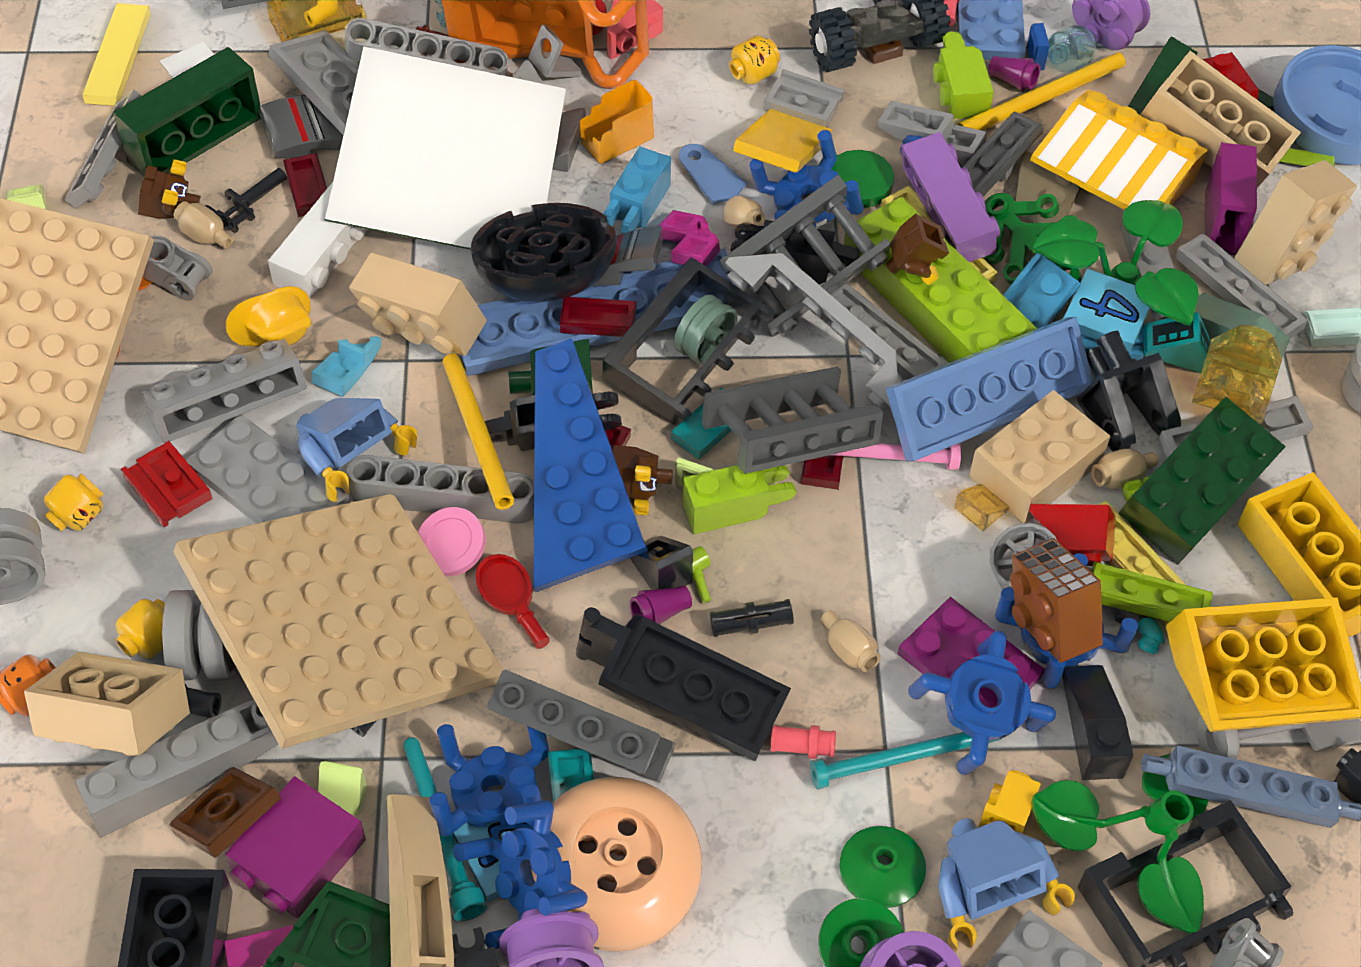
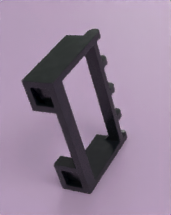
(677, 291)
(1205, 827)

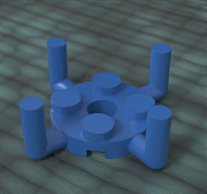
(805, 181)
(1054, 669)
(968, 712)
(478, 774)
(521, 853)

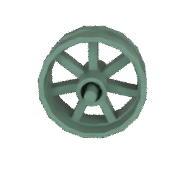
(704, 328)

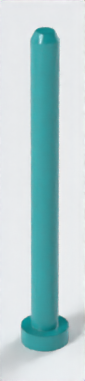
(822, 772)

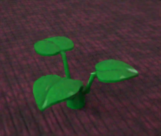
(1168, 292)
(1166, 889)

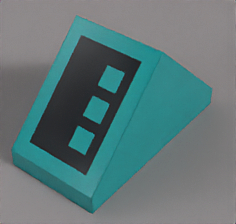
(1178, 342)

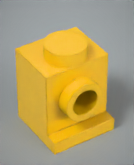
(1011, 801)

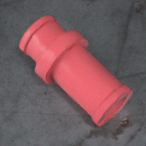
(803, 741)

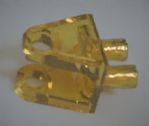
(1241, 367)

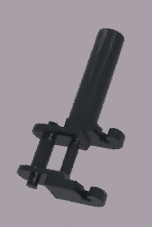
(244, 201)

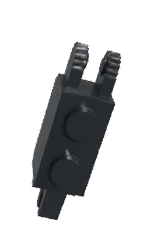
(802, 251)
(518, 423)

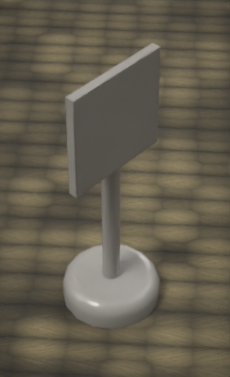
(1320, 736)

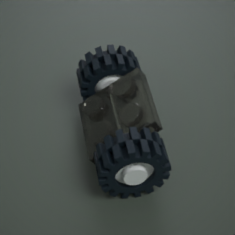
(837, 32)

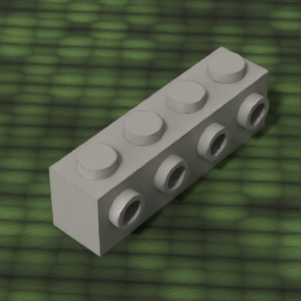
(224, 390)

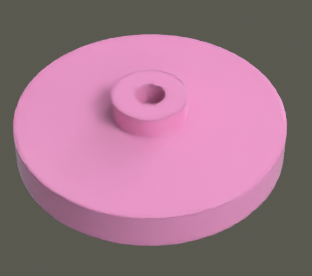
(454, 539)

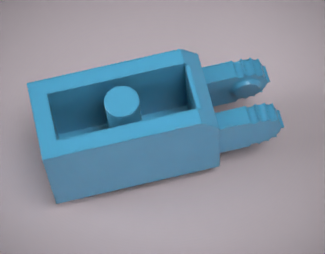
(639, 189)

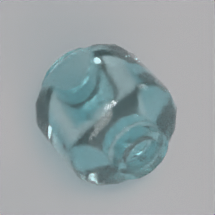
(1071, 48)

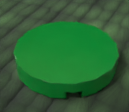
(871, 173)

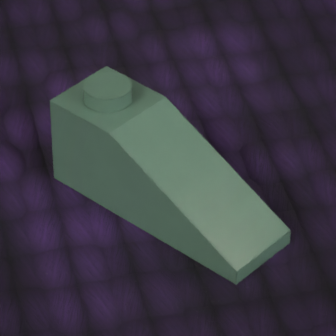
(1223, 316)

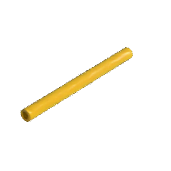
(1046, 92)
(478, 432)

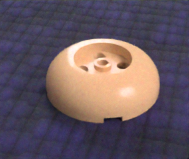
(641, 905)

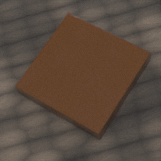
(224, 811)

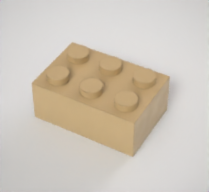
(1296, 222)
(418, 304)
(1039, 455)
(107, 703)

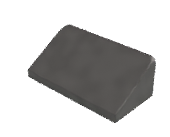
(568, 138)

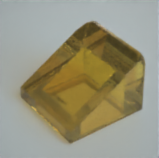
(980, 506)

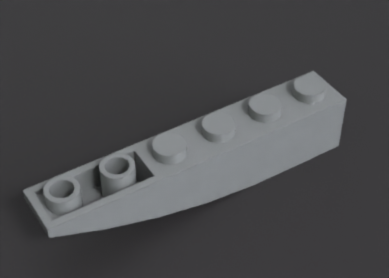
(174, 767)

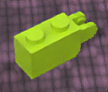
(962, 78)
(731, 497)

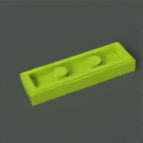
(1147, 594)

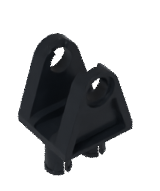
(1143, 382)

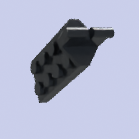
(683, 681)

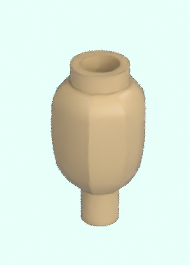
(742, 210)
(202, 224)
(1122, 466)
(851, 642)

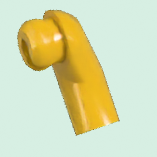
(321, 11)

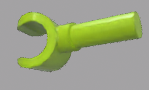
(700, 562)

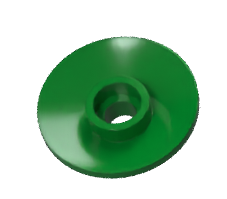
(889, 883)
(852, 919)

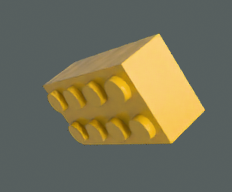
(1308, 544)

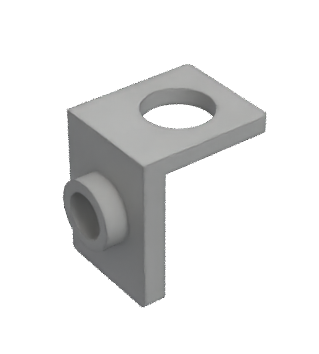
(551, 63)

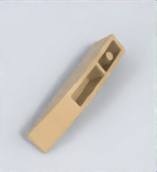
(417, 886)

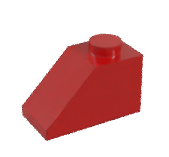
(1080, 528)

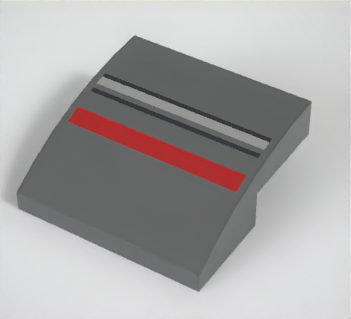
(297, 126)
(634, 252)

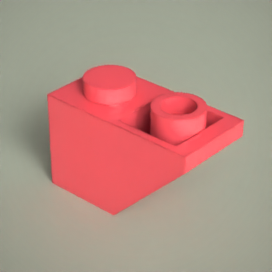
(623, 35)

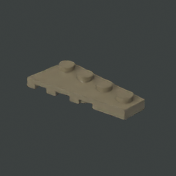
(1037, 181)

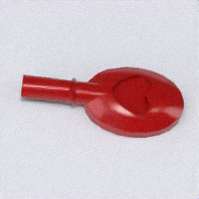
(509, 591)

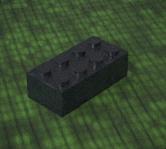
(176, 918)

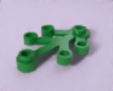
(1023, 233)

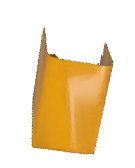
(628, 114)

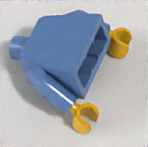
(342, 432)
(993, 870)

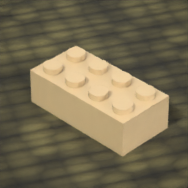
(1213, 110)

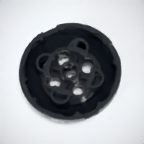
(544, 252)

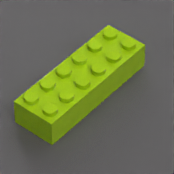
(954, 313)

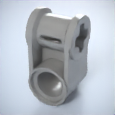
(178, 270)
(1247, 948)

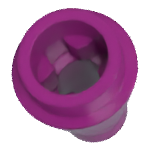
(1015, 71)
(661, 603)

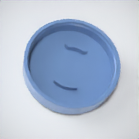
(1323, 101)

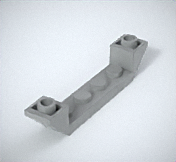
(754, 271)

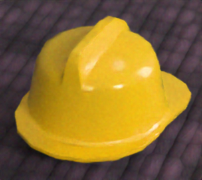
(270, 317)

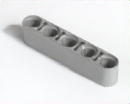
(414, 42)
(425, 479)

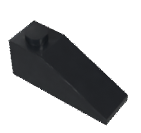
(1097, 723)

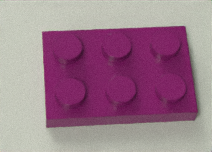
(952, 638)

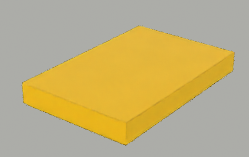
(780, 140)

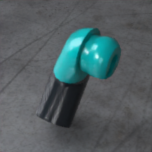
(1151, 633)

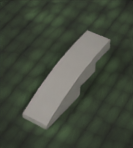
(906, 119)

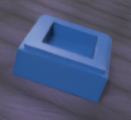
(1038, 44)

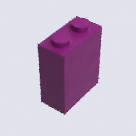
(1231, 196)
(295, 848)

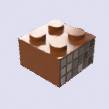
(1057, 600)

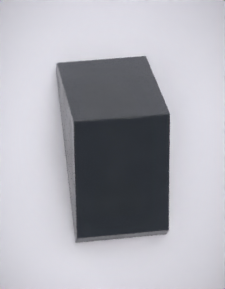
(665, 563)

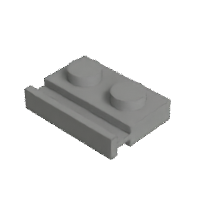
(804, 98)

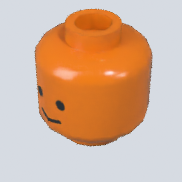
(18, 678)

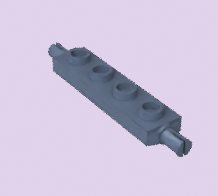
(1252, 786)

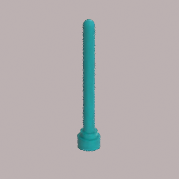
(466, 899)

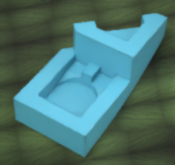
(344, 368)

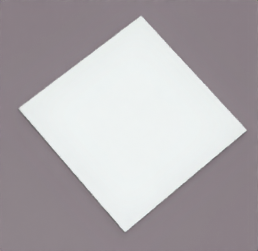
(441, 148)

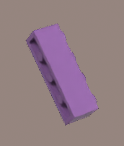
(948, 196)

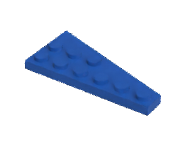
(578, 491)

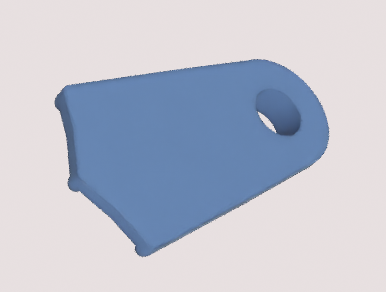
(711, 174)

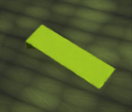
(1305, 157)

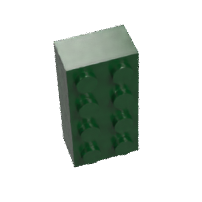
(189, 113)
(1201, 480)

